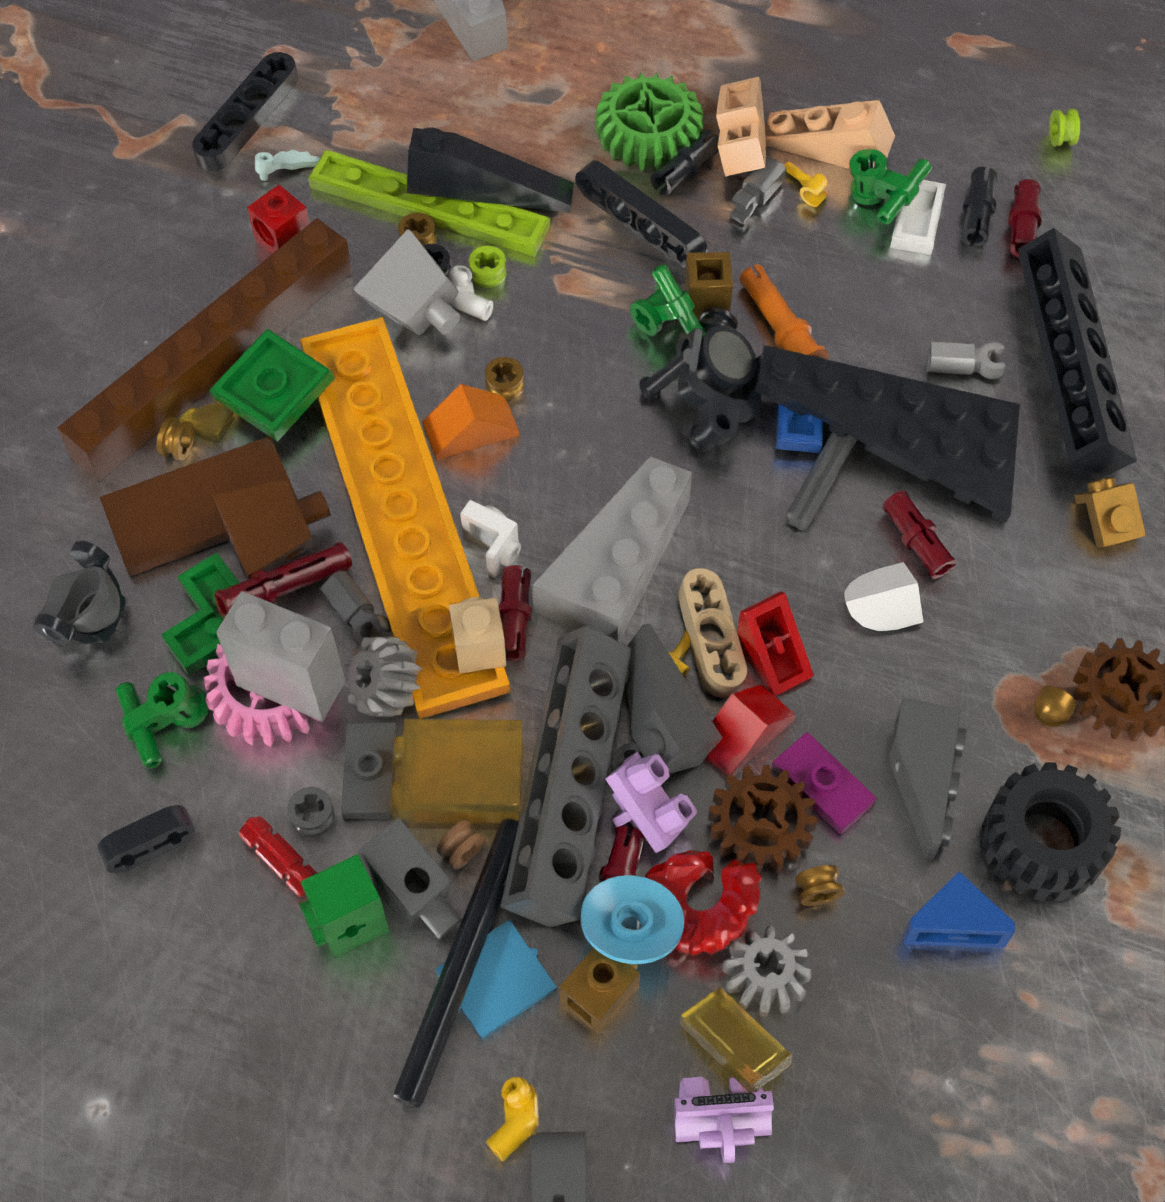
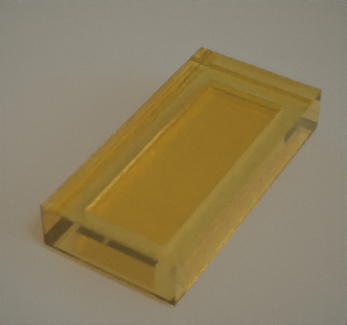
(736, 1040)

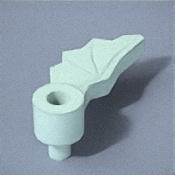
(291, 160)

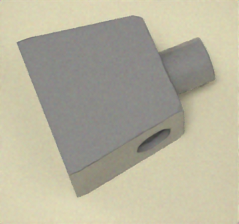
(410, 288)

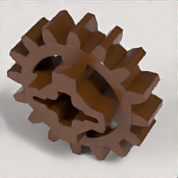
(1124, 691)
(760, 839)

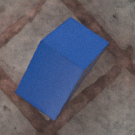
(959, 918)

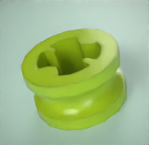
(1064, 127)
(486, 276)

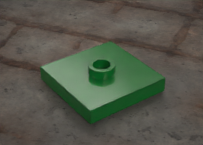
(272, 384)

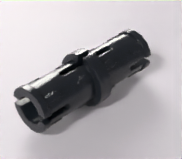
(685, 163)
(979, 206)

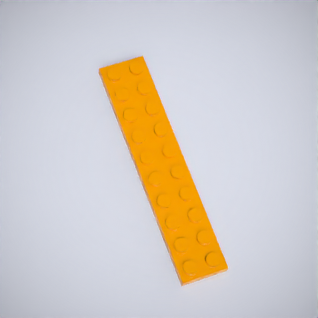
(400, 510)

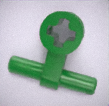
(884, 183)
(663, 305)
(159, 711)

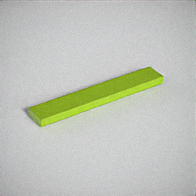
(387, 191)

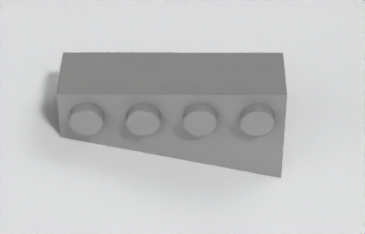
(477, 25)
(616, 554)

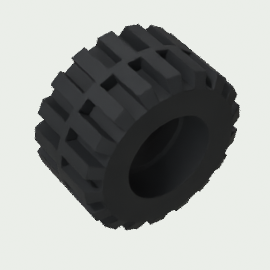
(1070, 801)

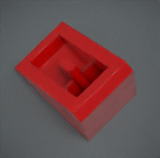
(773, 644)
(747, 726)

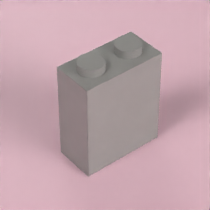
(282, 655)

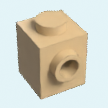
(478, 634)

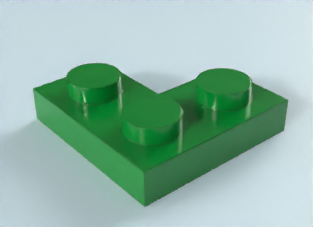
(195, 638)

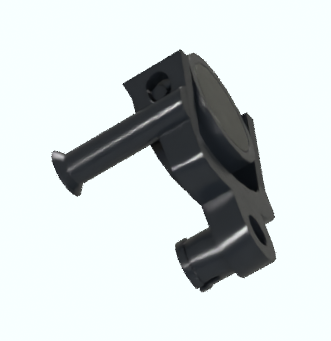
(708, 373)

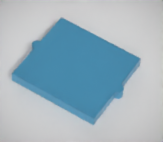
(504, 981)

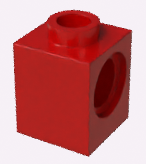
(277, 218)

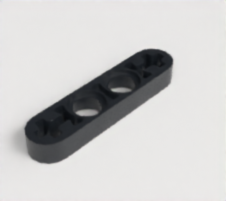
(238, 107)
(639, 212)

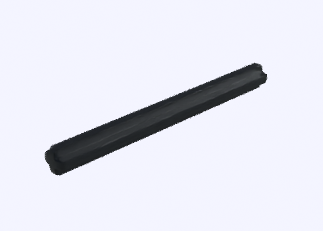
(457, 970)

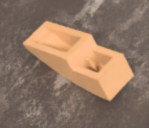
(741, 126)

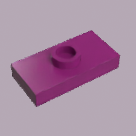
(836, 792)

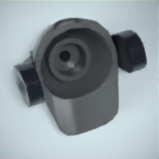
(82, 603)

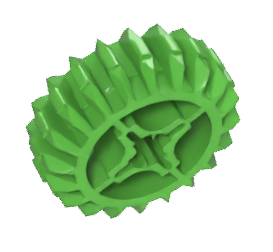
(647, 120)

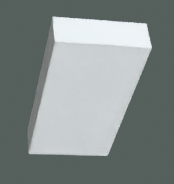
(918, 222)

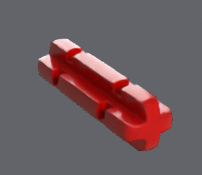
(276, 853)

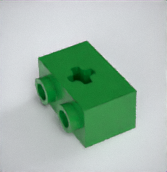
(343, 907)

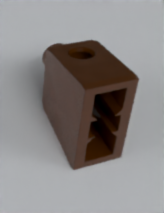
(269, 523)

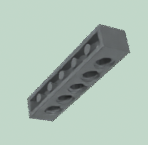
(567, 779)

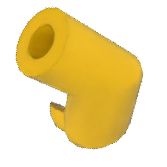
(520, 1117)

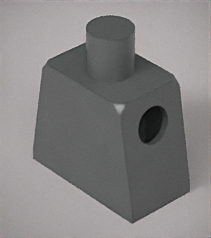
(399, 861)

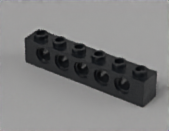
(1076, 356)

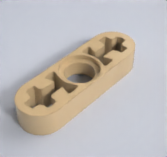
(707, 651)

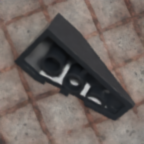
(466, 170)

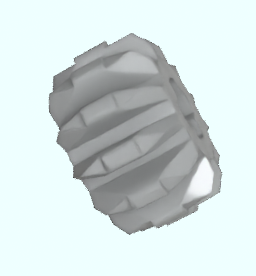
(382, 676)
(757, 955)

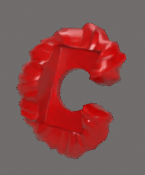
(718, 926)

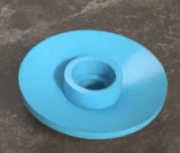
(634, 904)

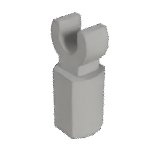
(965, 359)

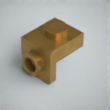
(1112, 511)

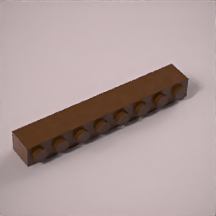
(204, 349)

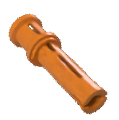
(790, 332)

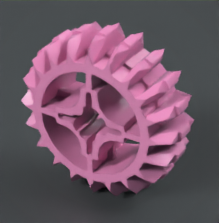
(263, 716)

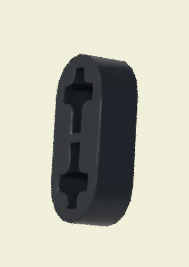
(146, 839)

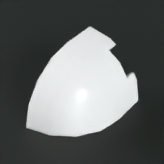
(885, 599)

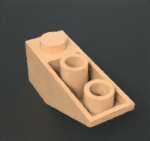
(831, 132)

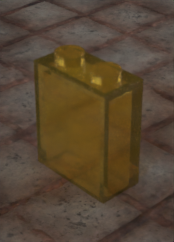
(458, 773)

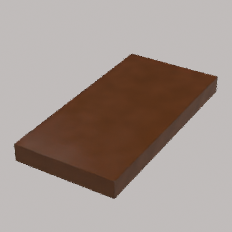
(177, 509)

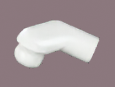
(466, 299)

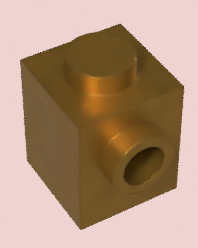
(709, 280)
(599, 989)

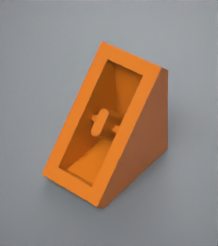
(468, 421)

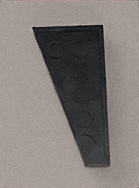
(913, 424)

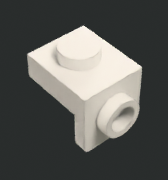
(493, 531)

